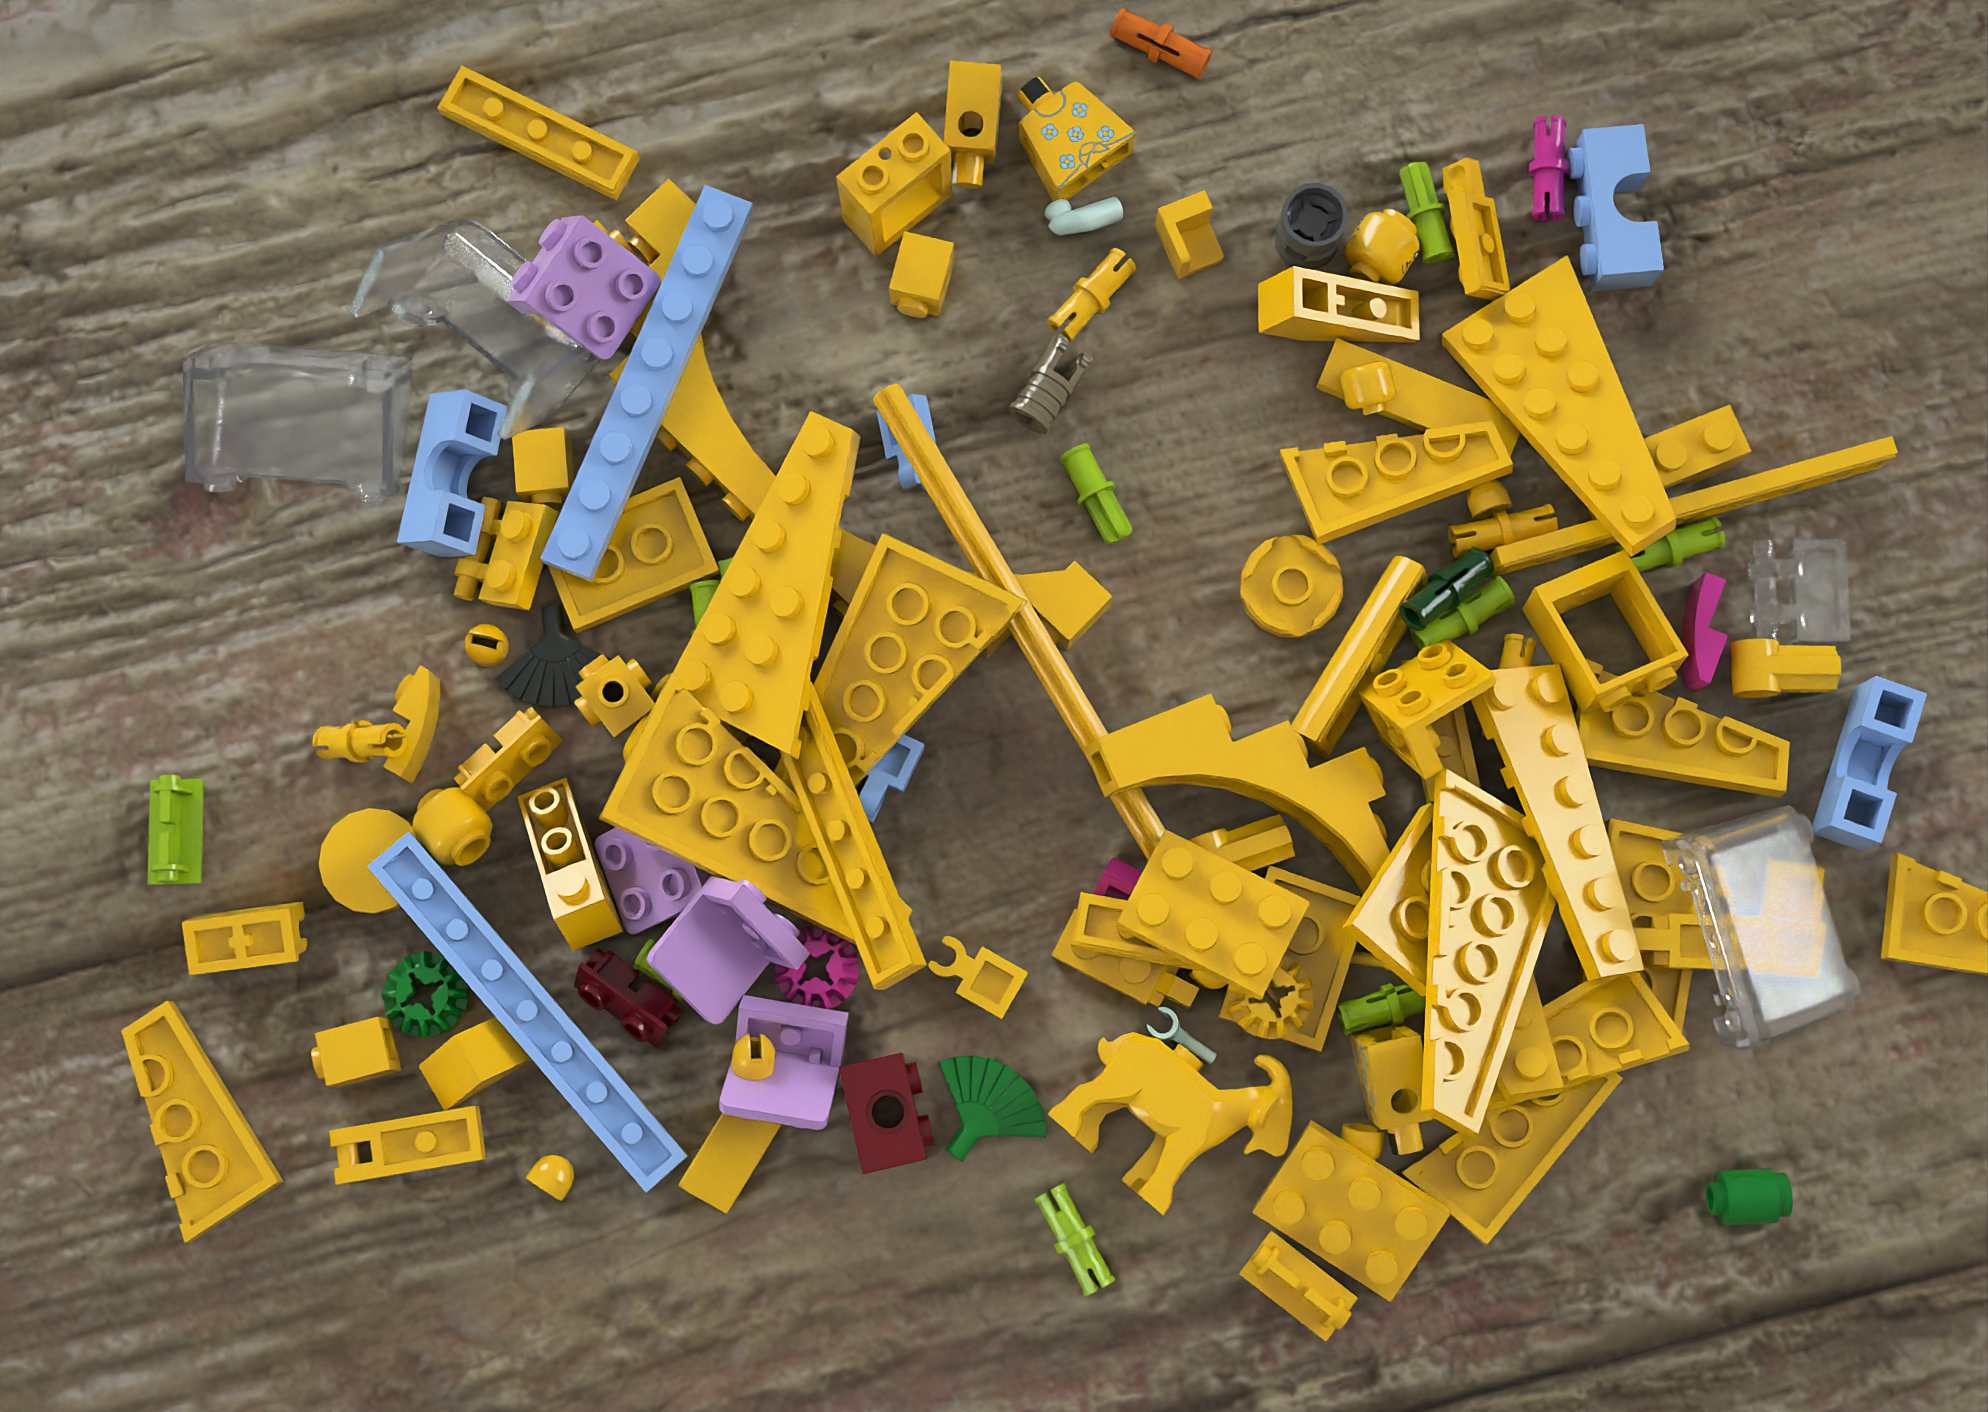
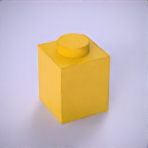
(921, 275)
(543, 466)
(356, 1052)

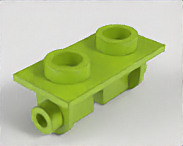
(175, 831)

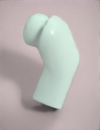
(1082, 219)

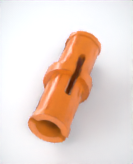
(1160, 43)

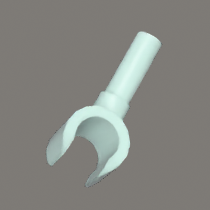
(1182, 1037)

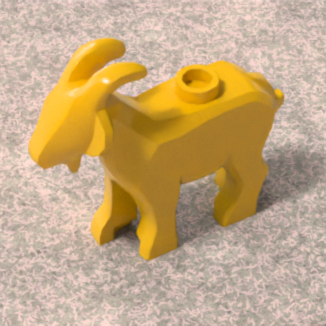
(1178, 1106)

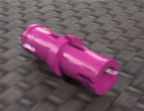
(1549, 168)

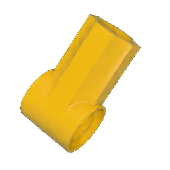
(1766, 669)
(1251, 845)

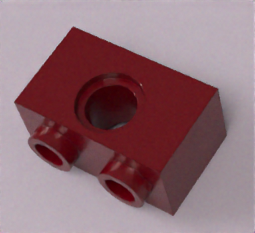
(867, 1084)

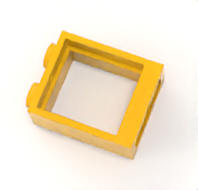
(897, 193)
(1646, 619)

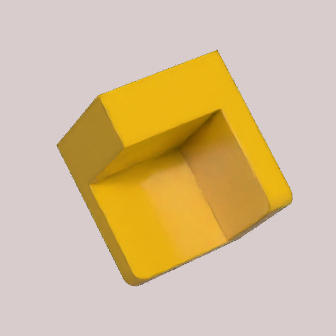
(1188, 234)

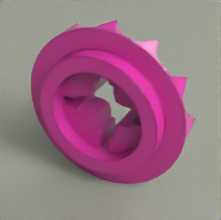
(842, 969)

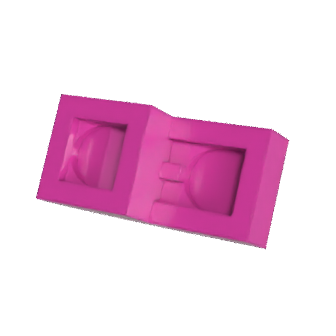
(1699, 640)

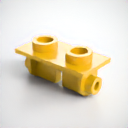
(492, 775)
(1299, 1286)

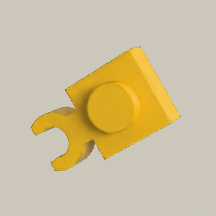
(986, 980)

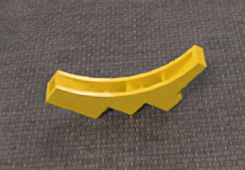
(1270, 766)

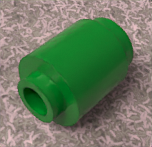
(1749, 1196)

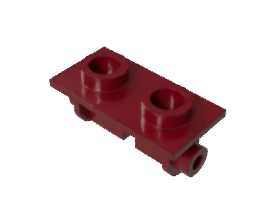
(606, 985)

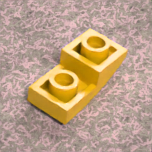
(419, 705)

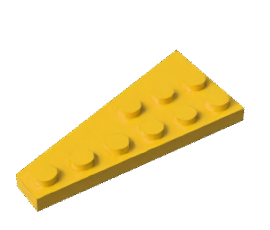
(771, 607)
(901, 648)
(722, 810)

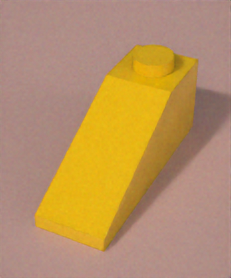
(1330, 306)

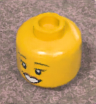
(1382, 247)

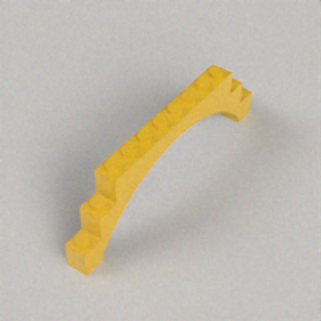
(719, 453)

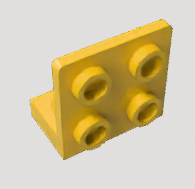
(1417, 694)

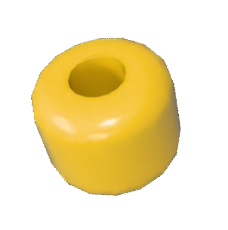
(1368, 386)

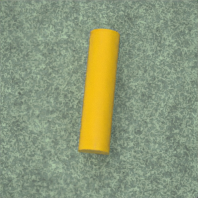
(1358, 657)

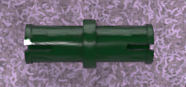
(1446, 589)

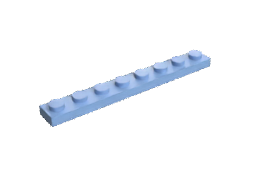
(647, 384)
(528, 1011)

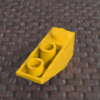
(569, 865)

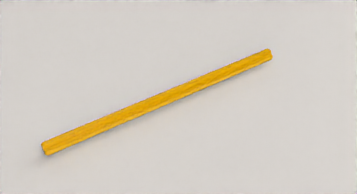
(1025, 625)

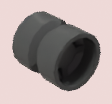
(1318, 217)

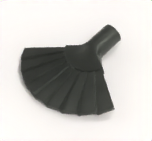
(551, 666)

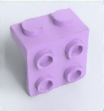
(584, 285)
(646, 880)
(723, 946)
(806, 1068)

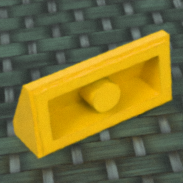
(728, 1159)

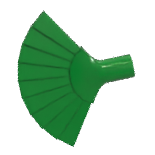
(990, 1102)

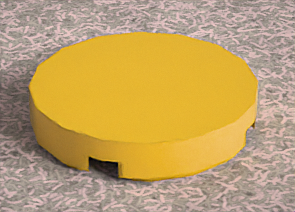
(1291, 586)
(348, 852)

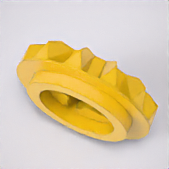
(1292, 1010)

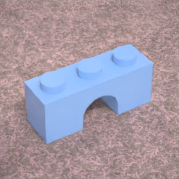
(1615, 249)
(454, 437)
(1875, 730)

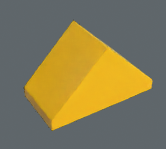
(472, 1062)

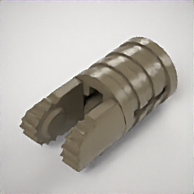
(1046, 389)

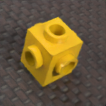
(614, 715)

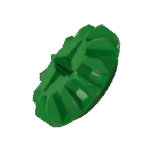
(448, 1001)

